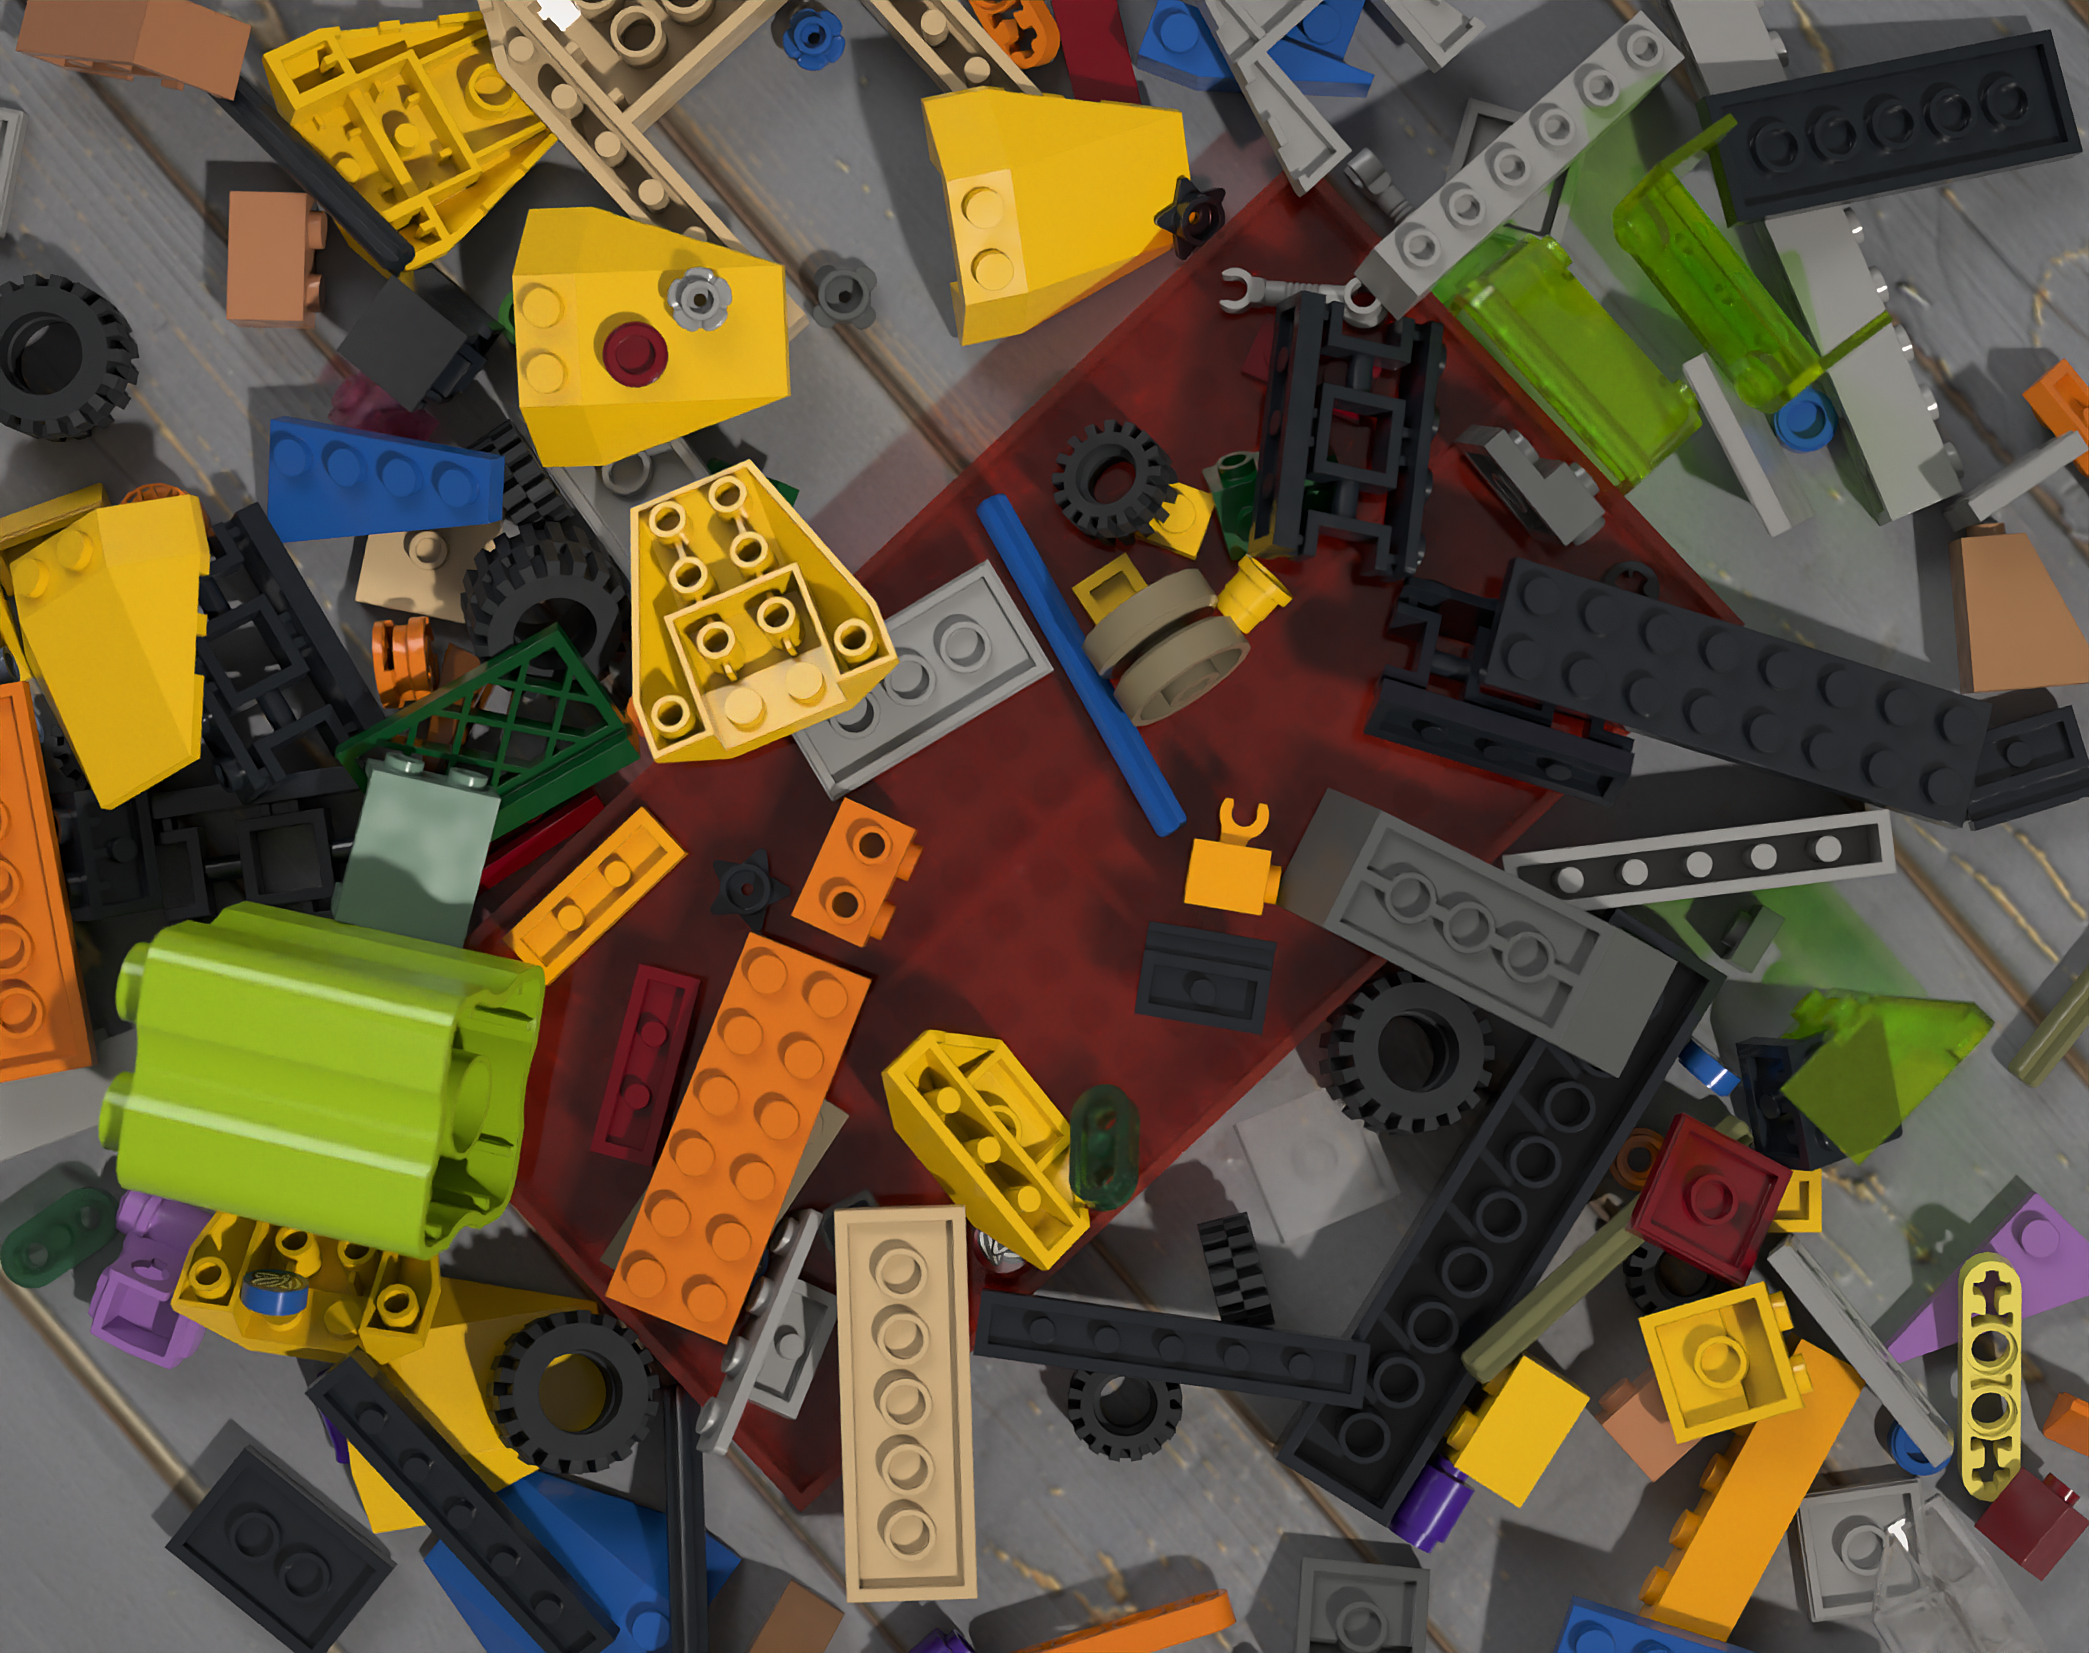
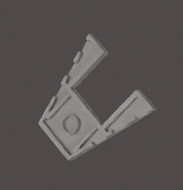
(1292, 125)

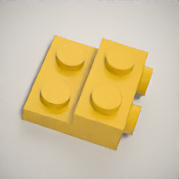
(1725, 1361)

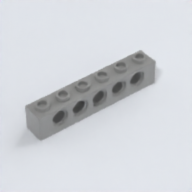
(1518, 165)

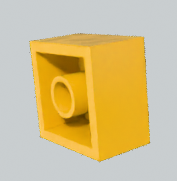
(1514, 1427)

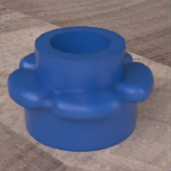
(808, 55)

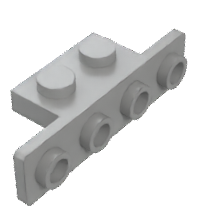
(780, 1341)

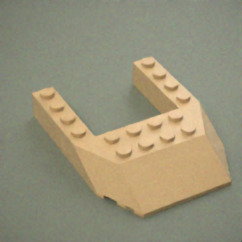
(616, 66)

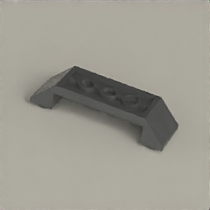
(1475, 931)

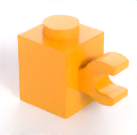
(1230, 873)

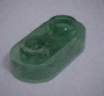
(1104, 1153)
(62, 1235)

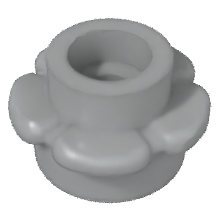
(699, 281)

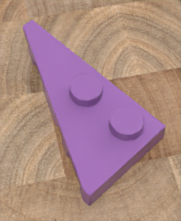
(2043, 1251)

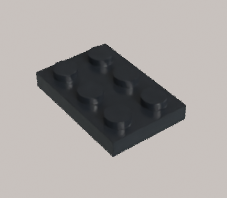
(280, 1554)

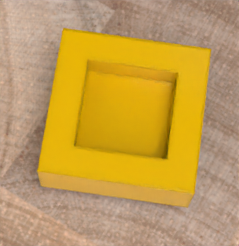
(1186, 523)
(1109, 587)
(1800, 1205)

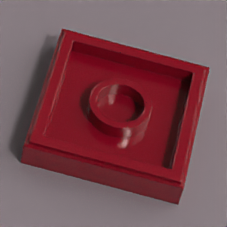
(1709, 1200)

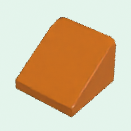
(2069, 1423)

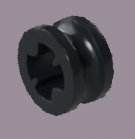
(1648, 587)

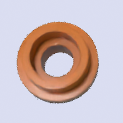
(1620, 1169)

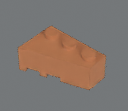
(140, 39)

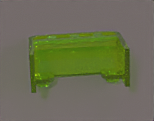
(1717, 290)
(1580, 359)
(1876, 1059)

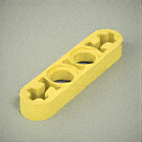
(1983, 1377)

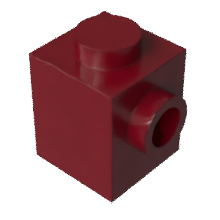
(2034, 1521)

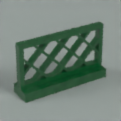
(530, 784)

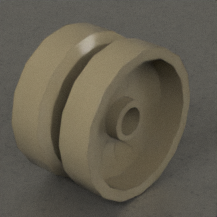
(1165, 647)

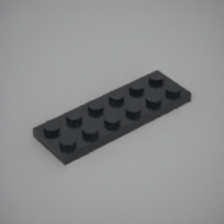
(1890, 127)

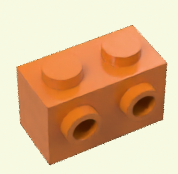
(857, 873)

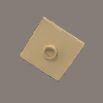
(423, 568)

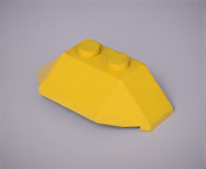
(988, 1140)

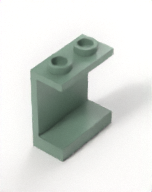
(417, 851)

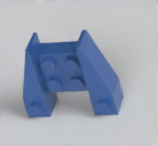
(1310, 54)

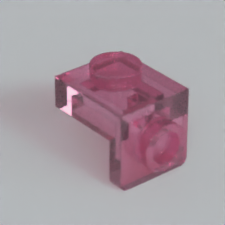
(367, 407)

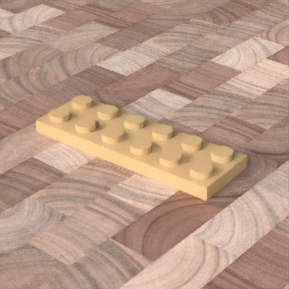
(905, 1403)

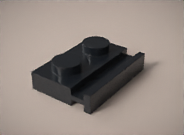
(2029, 768)
(1205, 977)

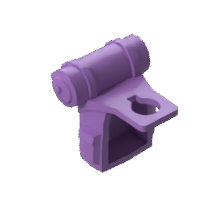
(136, 1291)

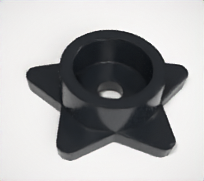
(1176, 217)
(733, 877)

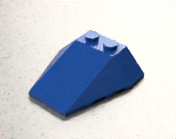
(604, 1544)

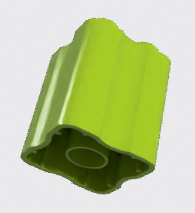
(324, 1076)

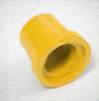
(1252, 594)

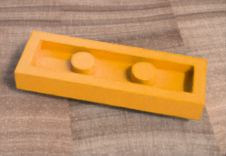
(596, 894)

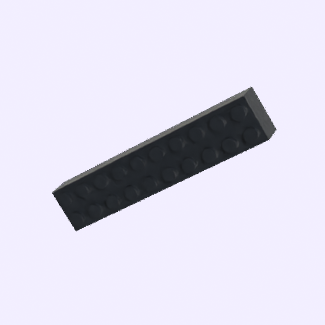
(1486, 1242)

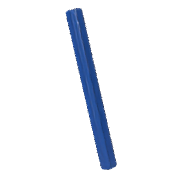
(1066, 641)

